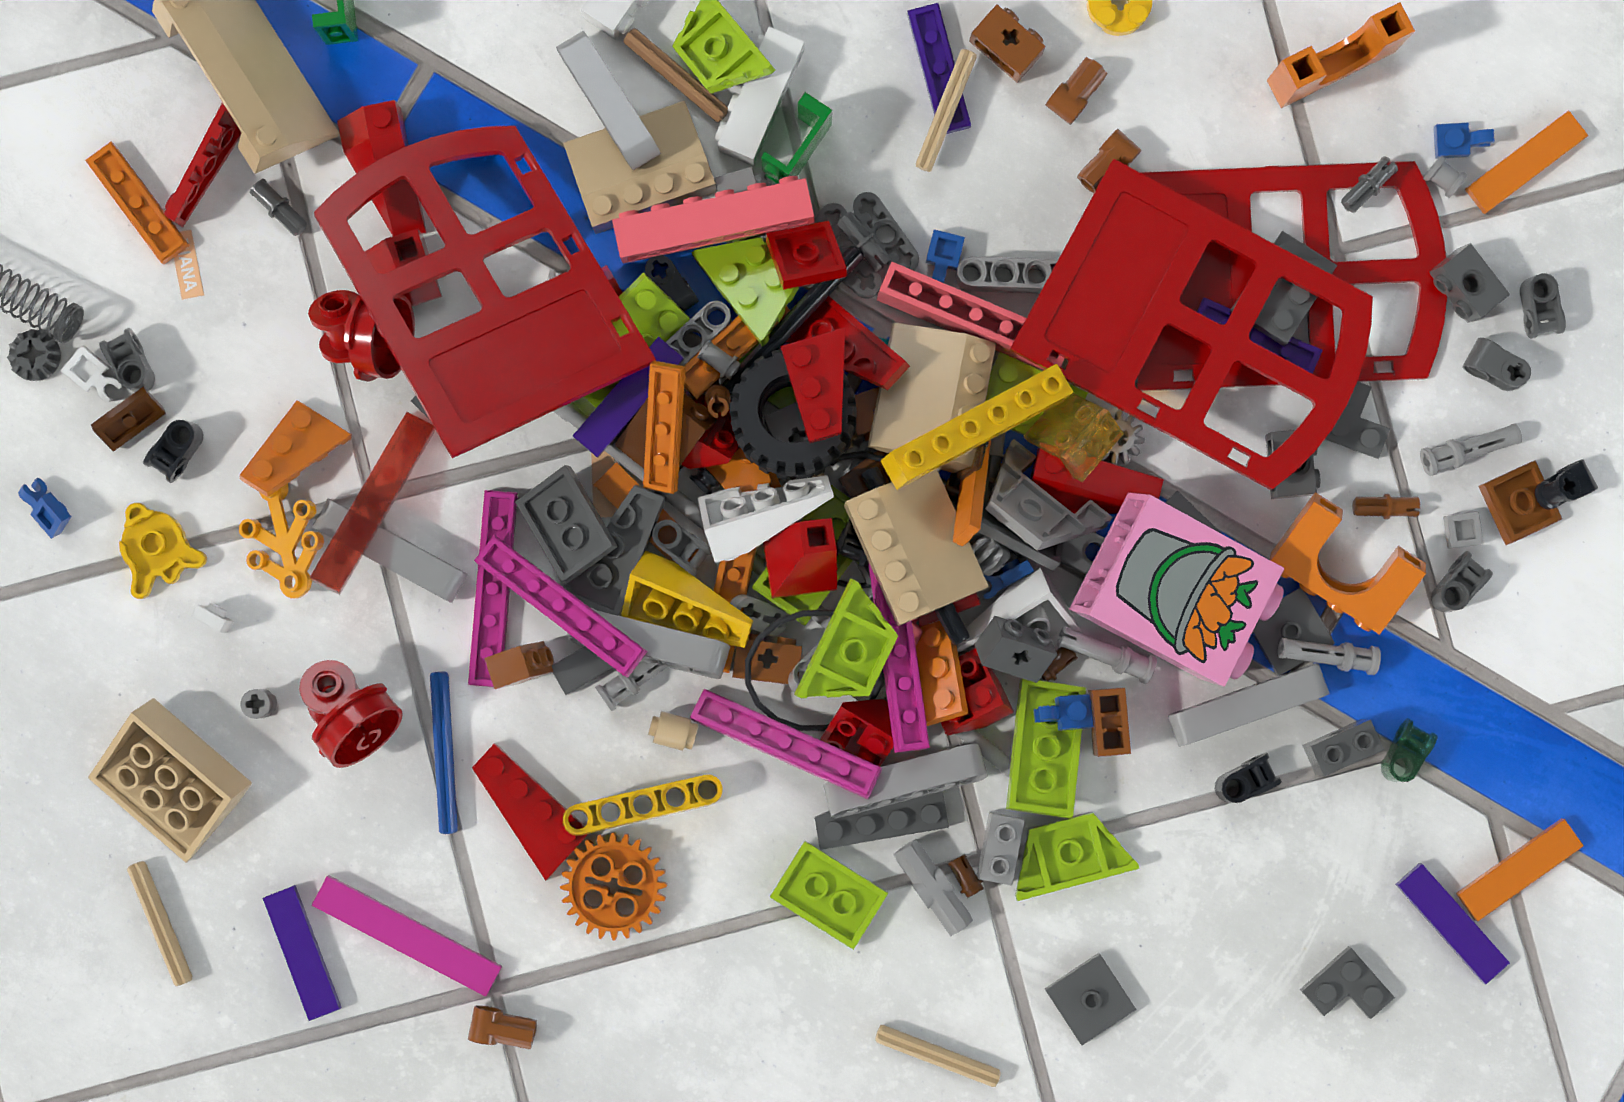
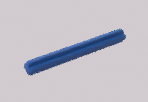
(443, 752)

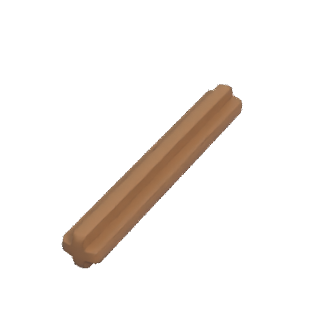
(676, 75)

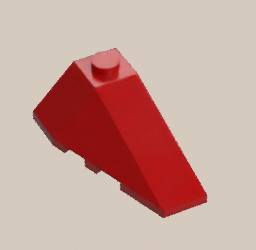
(369, 136)
(1105, 485)

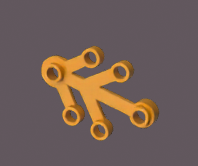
(285, 544)

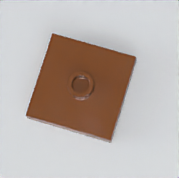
(1514, 503)

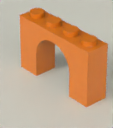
(1311, 71)
(1369, 602)

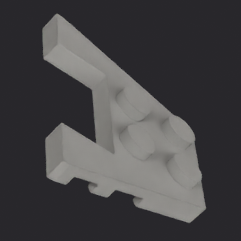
(1034, 512)

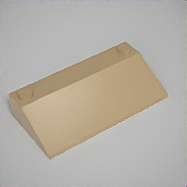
(250, 76)

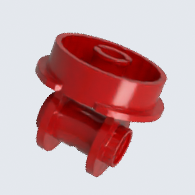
(353, 334)
(348, 719)

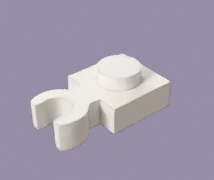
(88, 371)

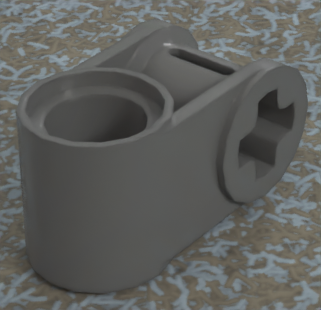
(1540, 309)
(125, 356)
(1492, 364)
(683, 547)
(1464, 579)

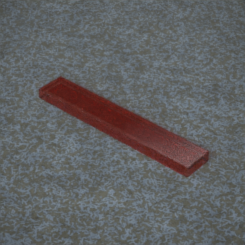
(372, 503)

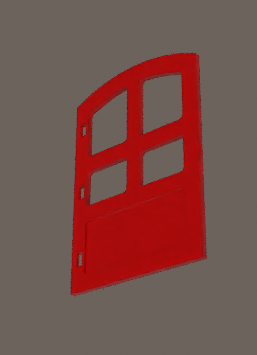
(1224, 274)
(1125, 284)
(518, 351)

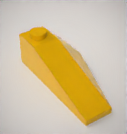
(673, 598)

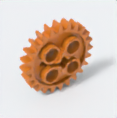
(607, 916)

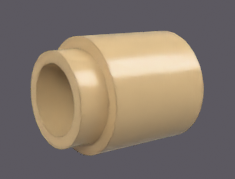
(673, 731)

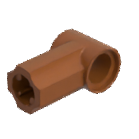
(1072, 96)
(1117, 147)
(492, 1026)

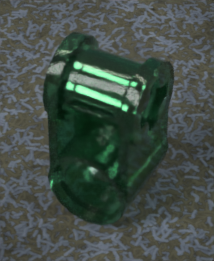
(1410, 746)

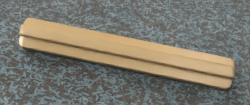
(946, 110)
(159, 923)
(937, 1056)

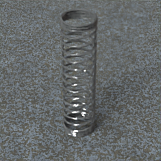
(72, 311)

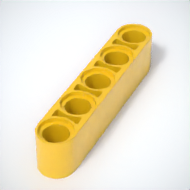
(657, 796)

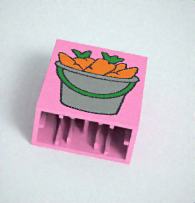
(1179, 589)

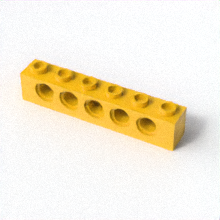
(976, 426)

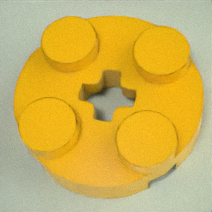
(1117, 21)

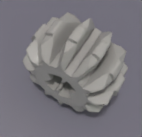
(1128, 441)
(989, 553)

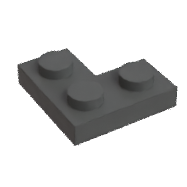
(1358, 432)
(1347, 977)

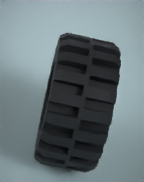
(760, 446)

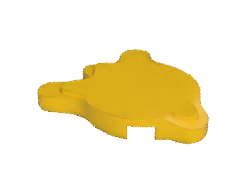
(155, 547)

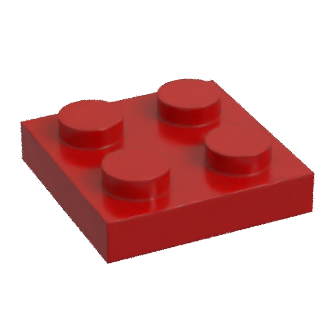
(806, 255)

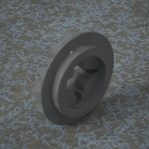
(44, 365)

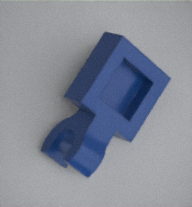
(1455, 140)
(944, 253)
(47, 510)
(1011, 573)
(1069, 711)

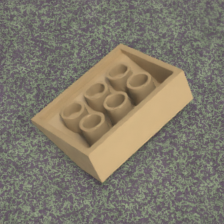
(612, 187)
(944, 380)
(912, 547)
(169, 779)

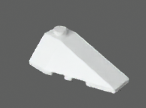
(743, 520)
(1032, 603)

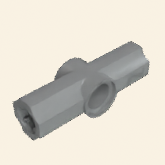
(933, 887)

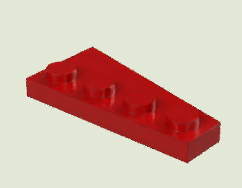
(205, 165)
(863, 352)
(529, 810)

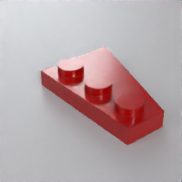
(817, 382)

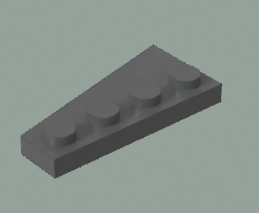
(631, 527)
(890, 821)

